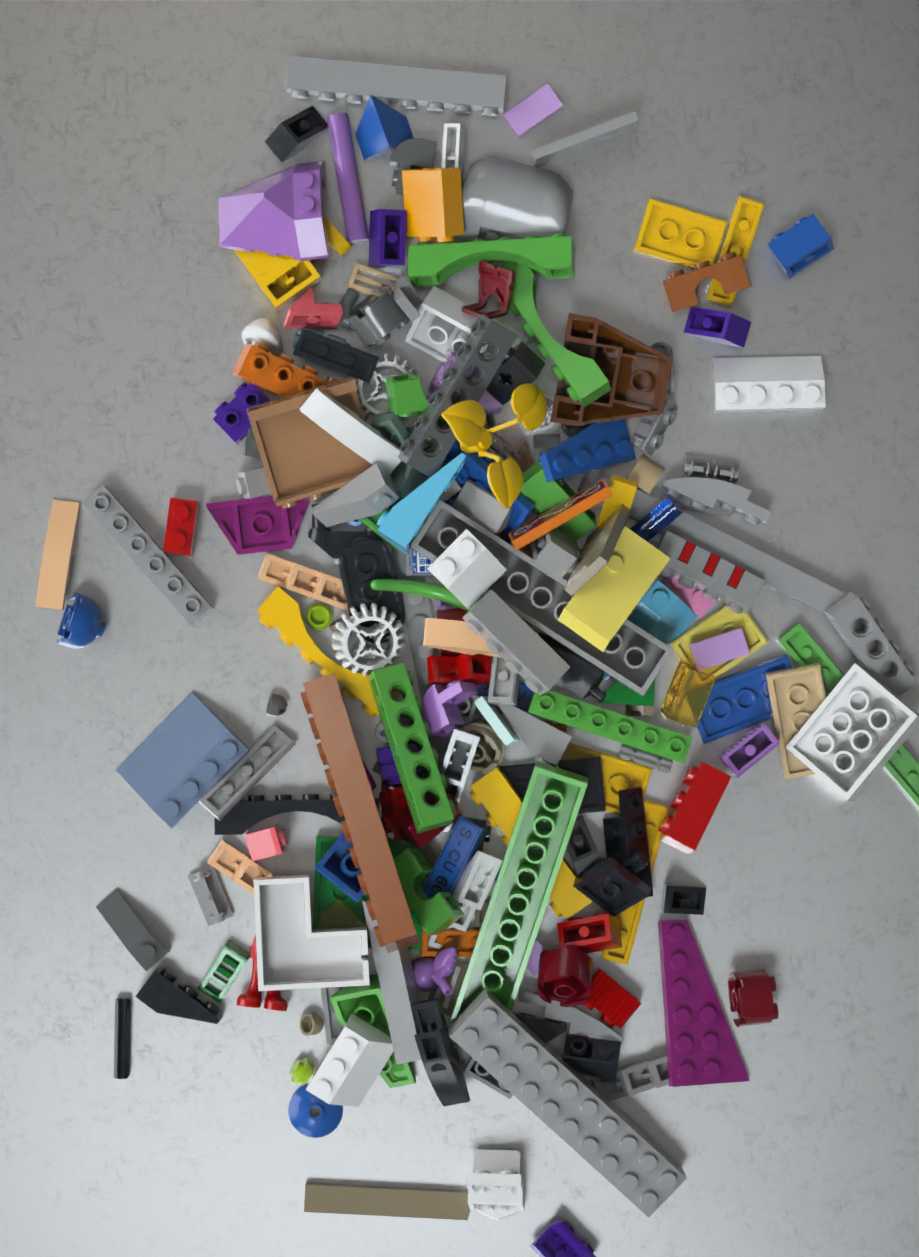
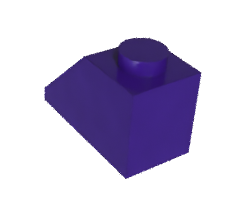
(717, 326)

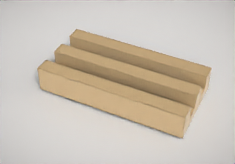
(354, 276)

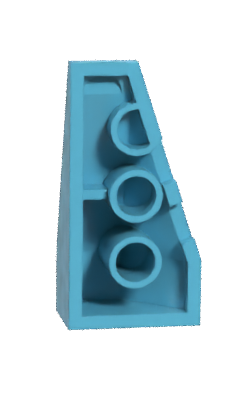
(409, 515)
(661, 615)

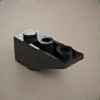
(172, 999)

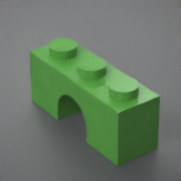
(434, 913)

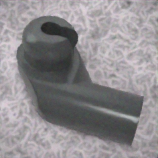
(347, 303)

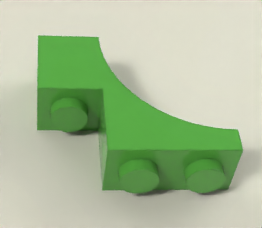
(407, 396)

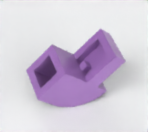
(441, 706)

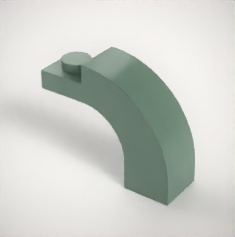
(403, 476)

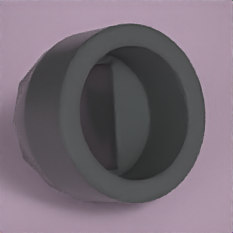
(276, 705)

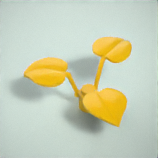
(467, 423)

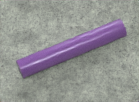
(347, 178)

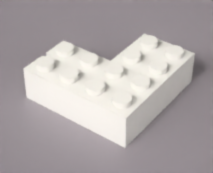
(294, 954)

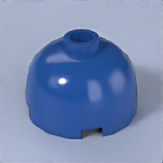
(81, 623)

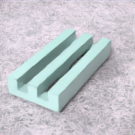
(497, 721)

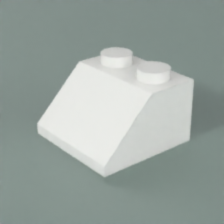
(467, 569)

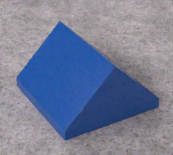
(339, 868)

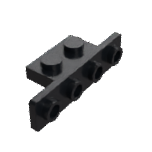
(628, 834)

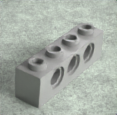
(843, 616)

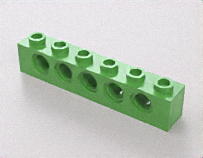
(610, 725)
(424, 815)

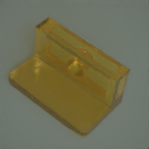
(687, 695)

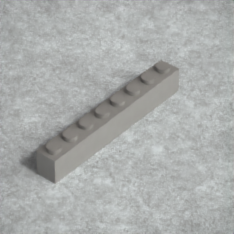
(396, 84)

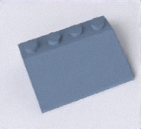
(182, 760)

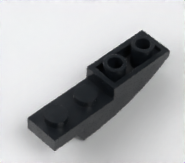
(437, 1053)

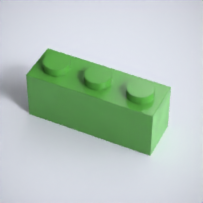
(548, 495)

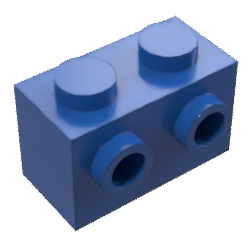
(800, 245)

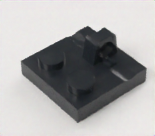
(612, 886)

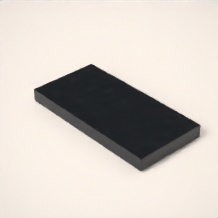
(593, 799)

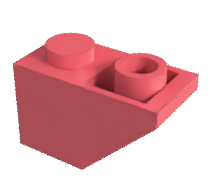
(266, 842)

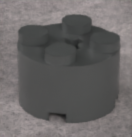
(377, 317)

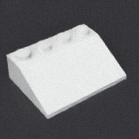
(854, 733)

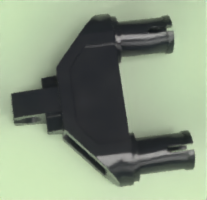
(334, 541)

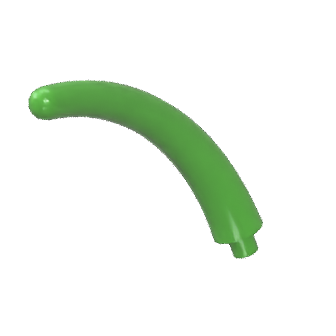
(419, 588)

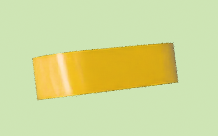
(335, 239)

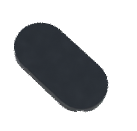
(359, 565)

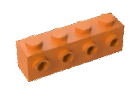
(275, 373)

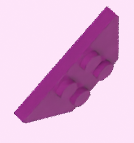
(258, 523)

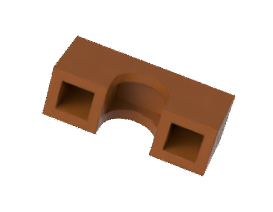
(683, 288)

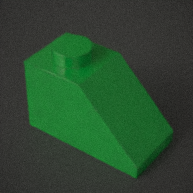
(621, 694)

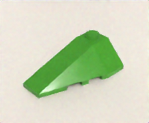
(368, 1005)

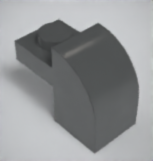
(411, 155)

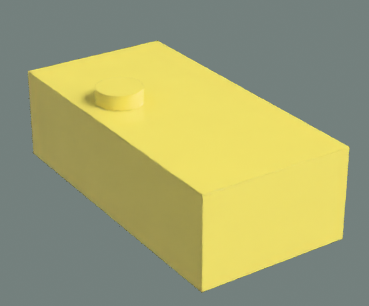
(615, 591)

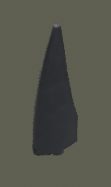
(582, 676)

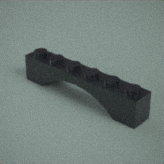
(255, 809)

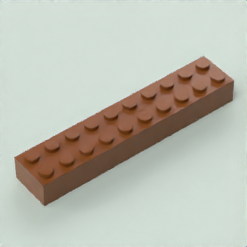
(362, 819)

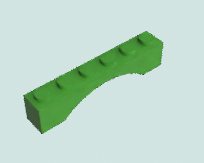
(435, 263)
(580, 373)

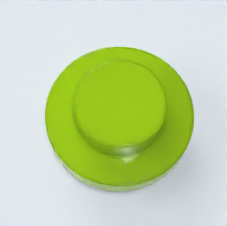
(318, 616)
(301, 1071)

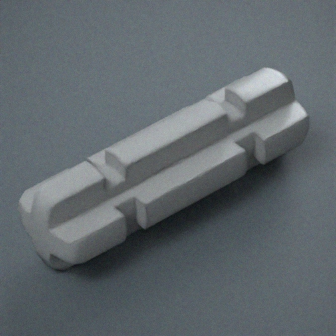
(645, 758)

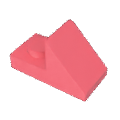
(308, 315)

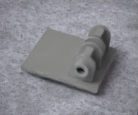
(709, 468)

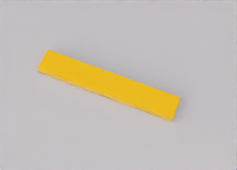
(630, 917)

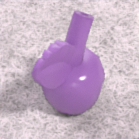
(432, 972)

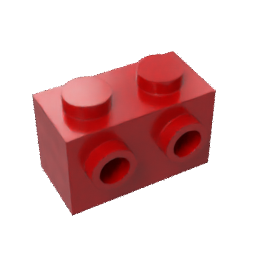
(590, 933)

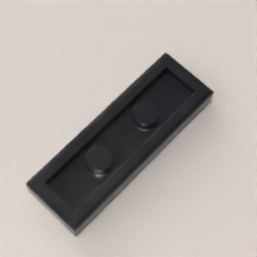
(336, 356)

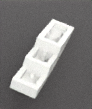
(351, 430)
(472, 889)

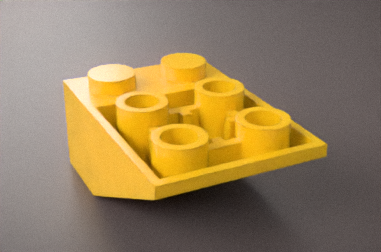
(279, 277)

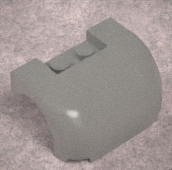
(513, 201)

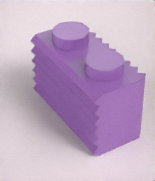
(749, 750)

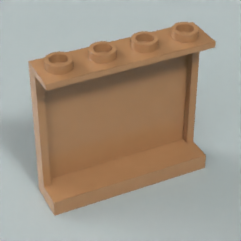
(298, 453)

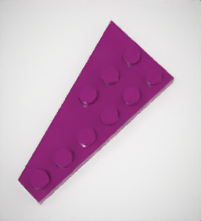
(695, 1027)

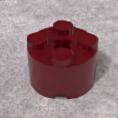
(565, 976)
(752, 997)

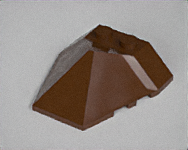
(633, 369)

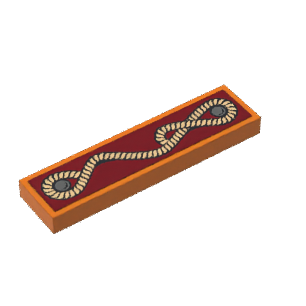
(560, 514)

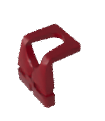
(492, 281)

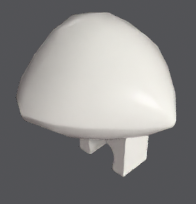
(264, 332)

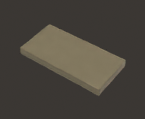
(597, 550)

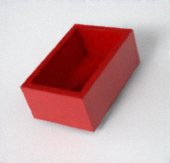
(693, 807)

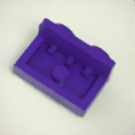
(560, 1241)

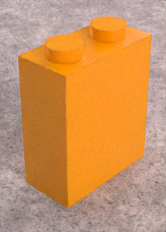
(433, 203)

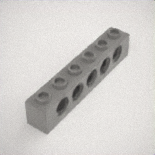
(148, 555)

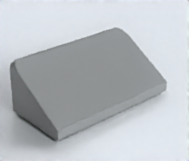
(482, 507)

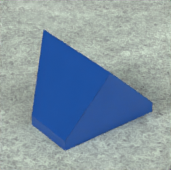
(381, 129)

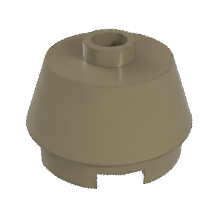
(489, 749)

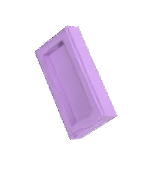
(533, 110)
(719, 649)

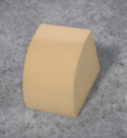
(646, 473)

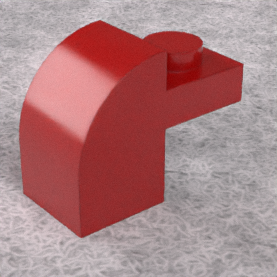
(464, 667)

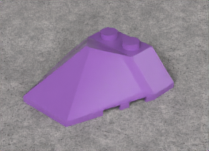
(278, 214)

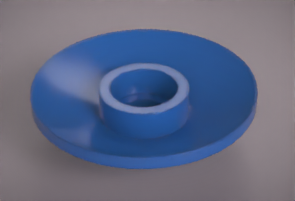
(310, 1125)

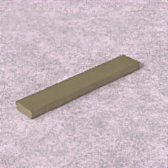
(386, 1201)

